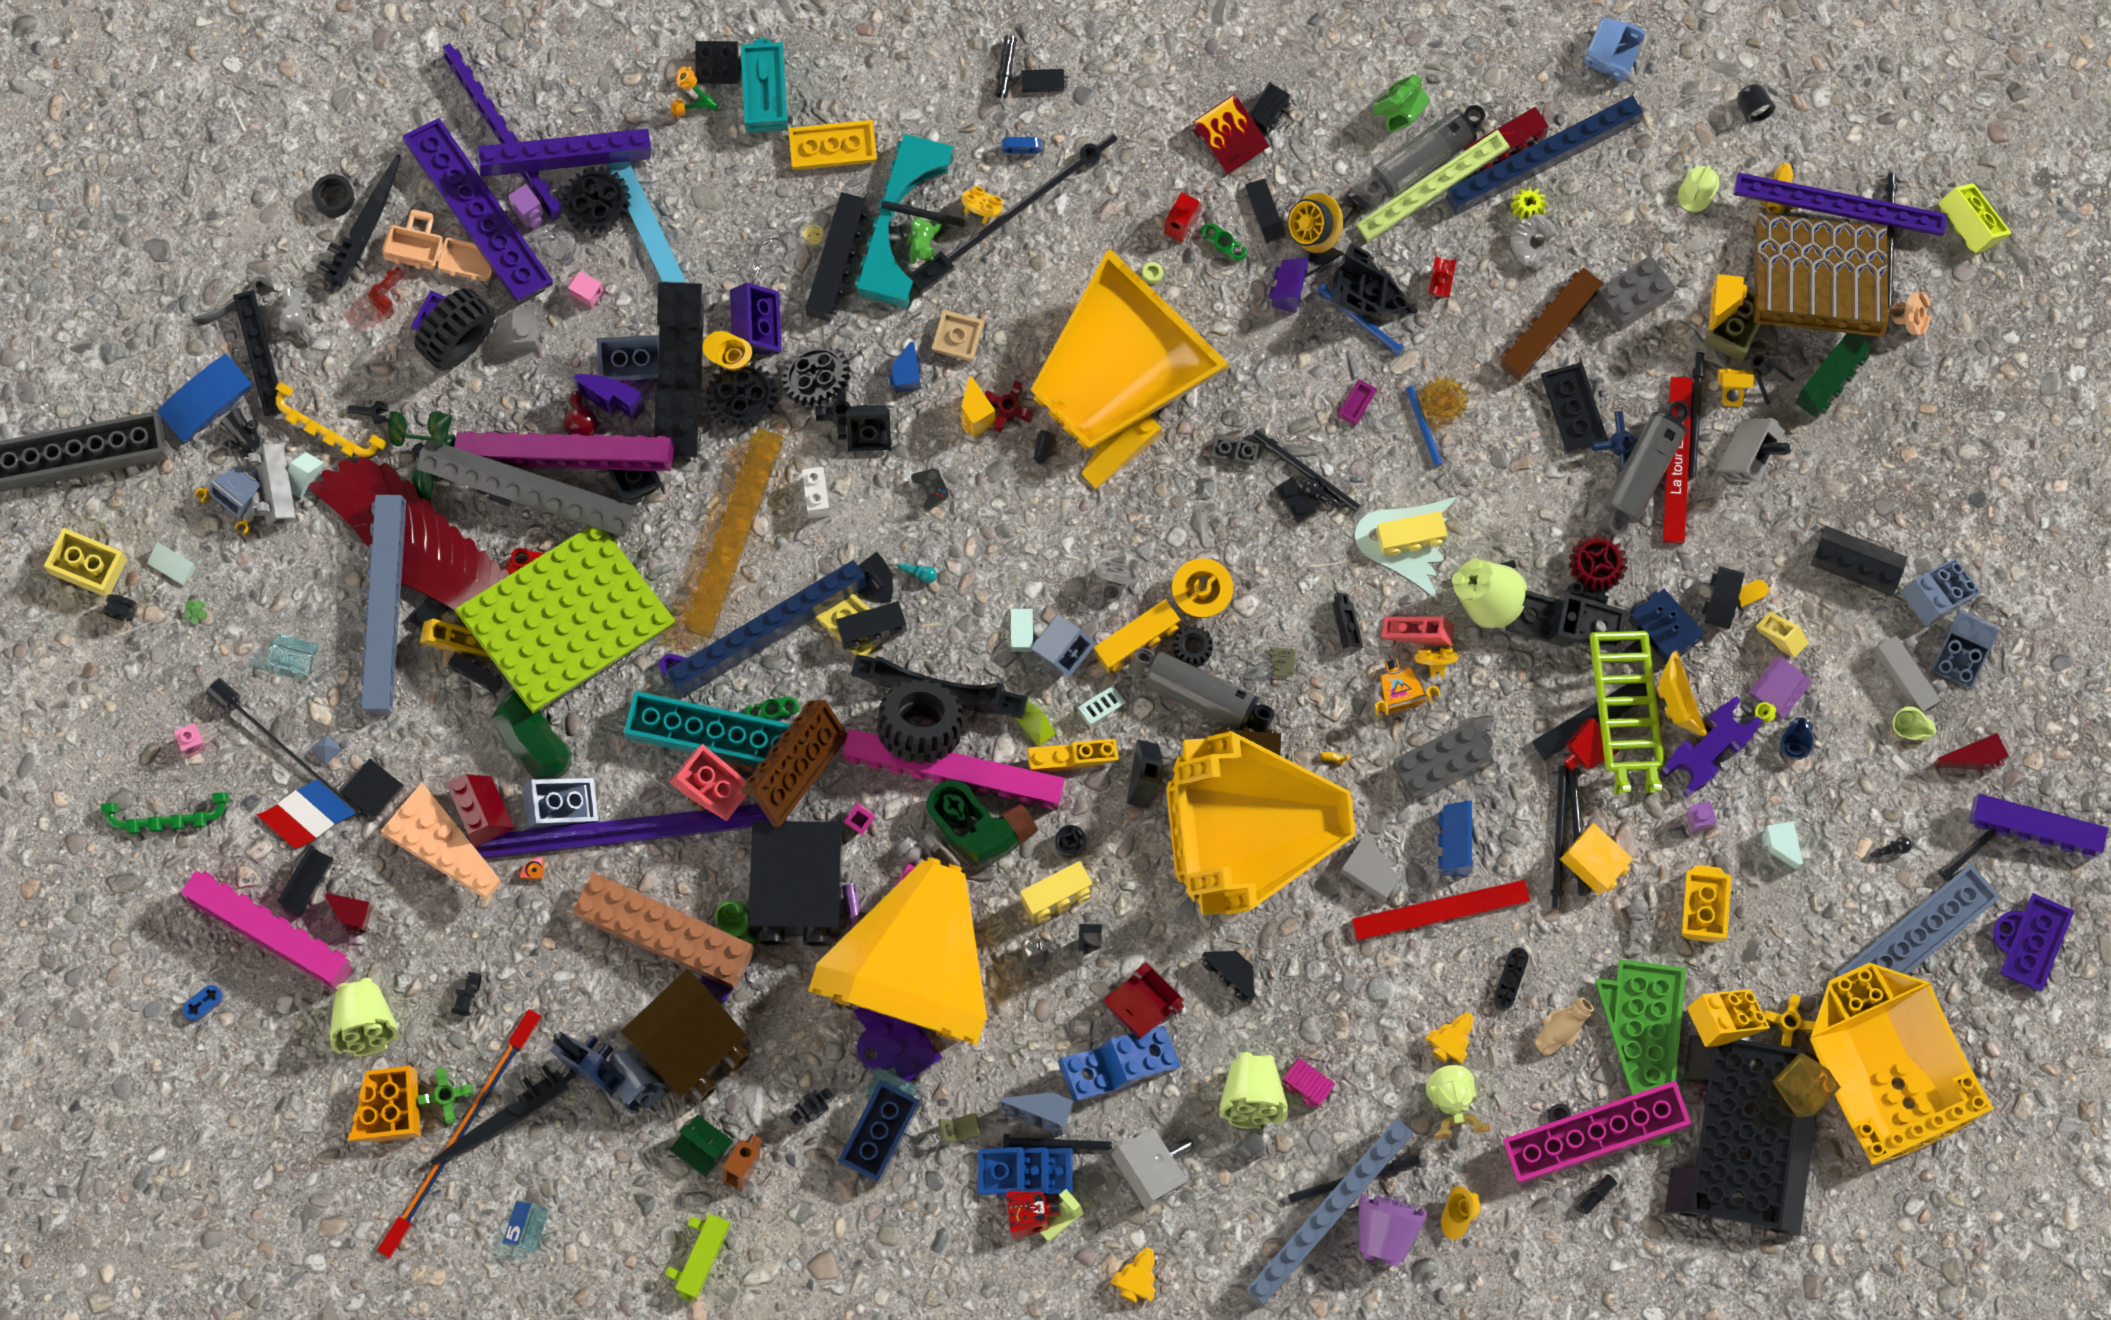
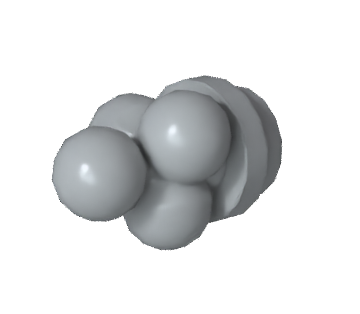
(911, 853)

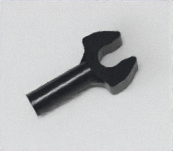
(370, 411)

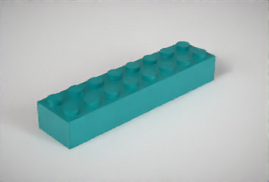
(688, 725)

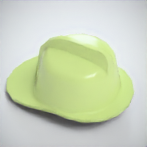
(1698, 189)

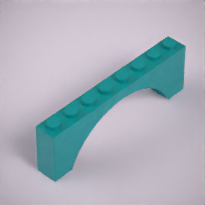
(915, 163)

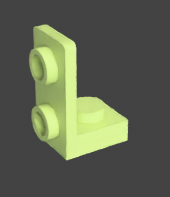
(1070, 1211)

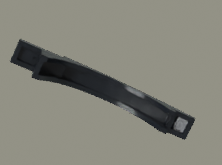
(977, 698)

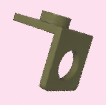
(960, 1128)

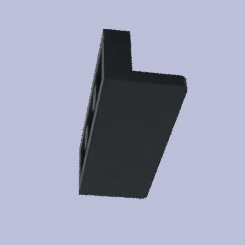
(305, 881)
(1089, 937)

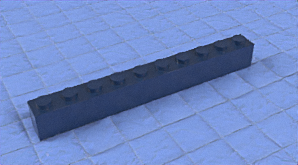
(1544, 155)
(766, 628)

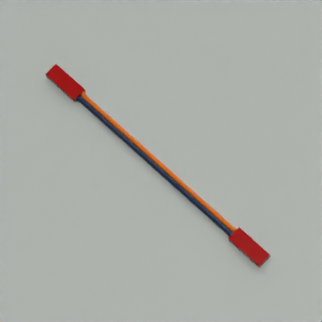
(517, 1040)

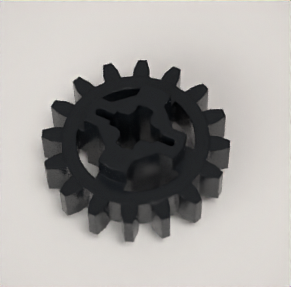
(811, 1107)

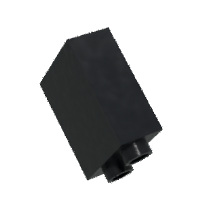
(796, 882)

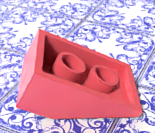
(710, 782)

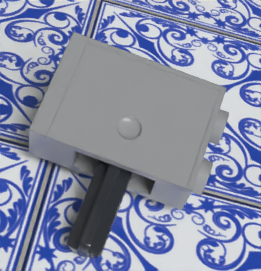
(1752, 450)
(1151, 1165)

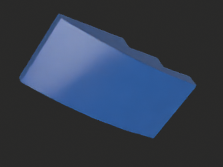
(205, 397)
(1025, 1170)

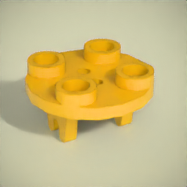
(981, 203)
(1436, 659)

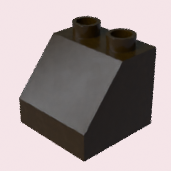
(686, 1039)

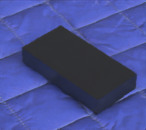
(1042, 80)

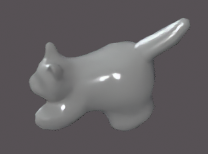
(292, 315)

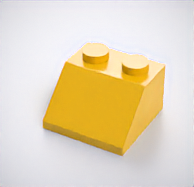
(1726, 298)
(976, 410)

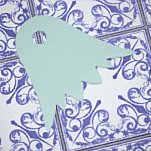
(1409, 564)

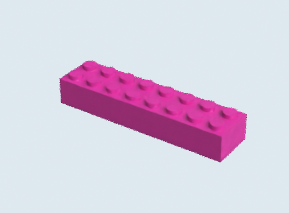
(266, 930)
(1597, 1133)

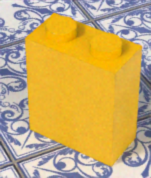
(1597, 859)

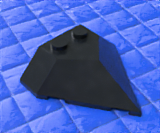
(1366, 289)

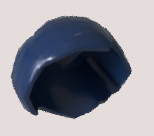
(1797, 739)

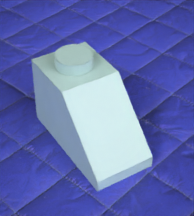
(1783, 843)

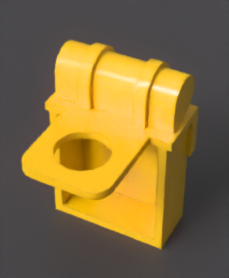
(1736, 380)

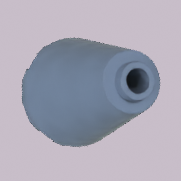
(640, 1085)

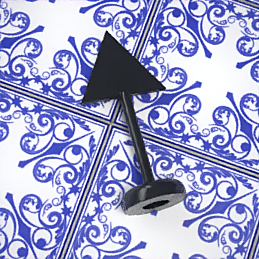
(1356, 204)

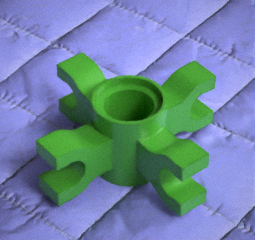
(434, 1098)

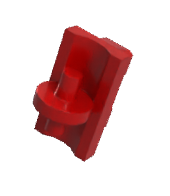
(1442, 277)

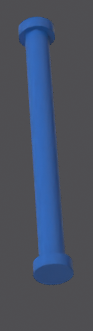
(1323, 290)

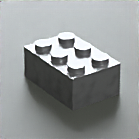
(1635, 292)

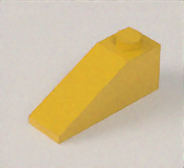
(450, 637)

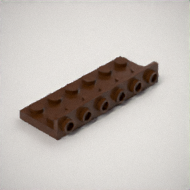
(796, 761)

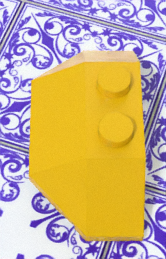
(1680, 697)

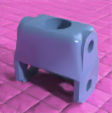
(1614, 48)

